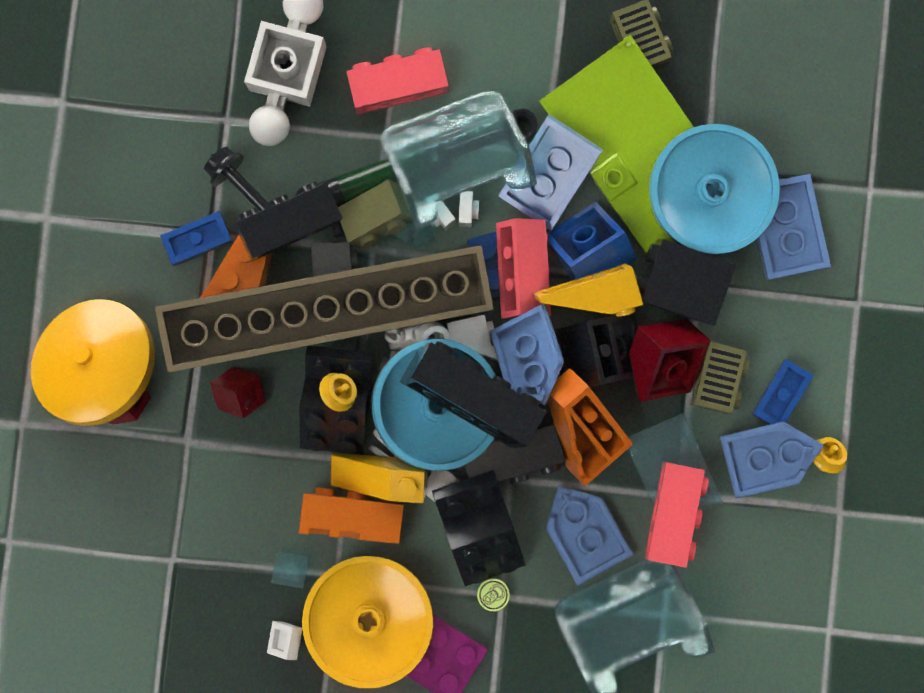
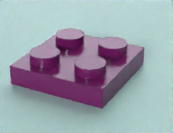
(448, 660)

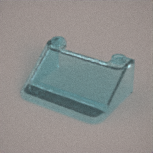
(456, 152)
(630, 620)

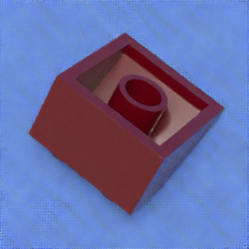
(667, 358)

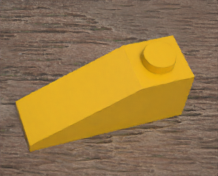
(601, 292)
(379, 477)

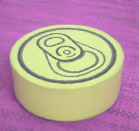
(493, 594)

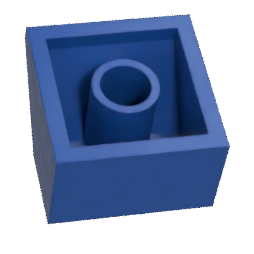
(590, 243)

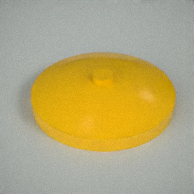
(92, 362)
(367, 621)

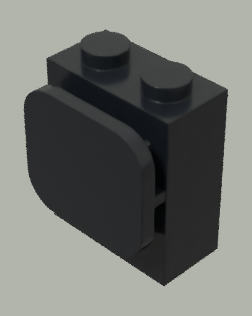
(685, 281)

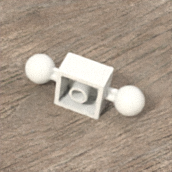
(295, 84)

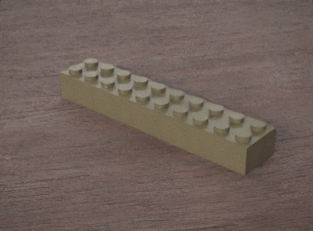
(323, 308)

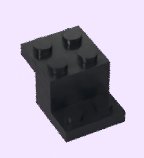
(598, 349)
(319, 425)
(479, 528)

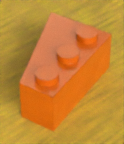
(238, 272)
(584, 428)
(351, 516)

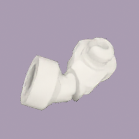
(406, 336)

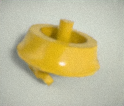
(338, 391)
(832, 456)

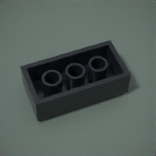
(473, 395)

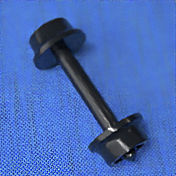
(224, 166)

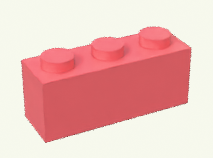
(397, 80)
(521, 264)
(676, 515)

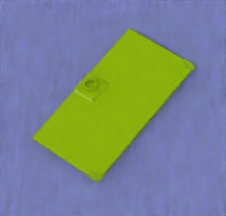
(632, 118)

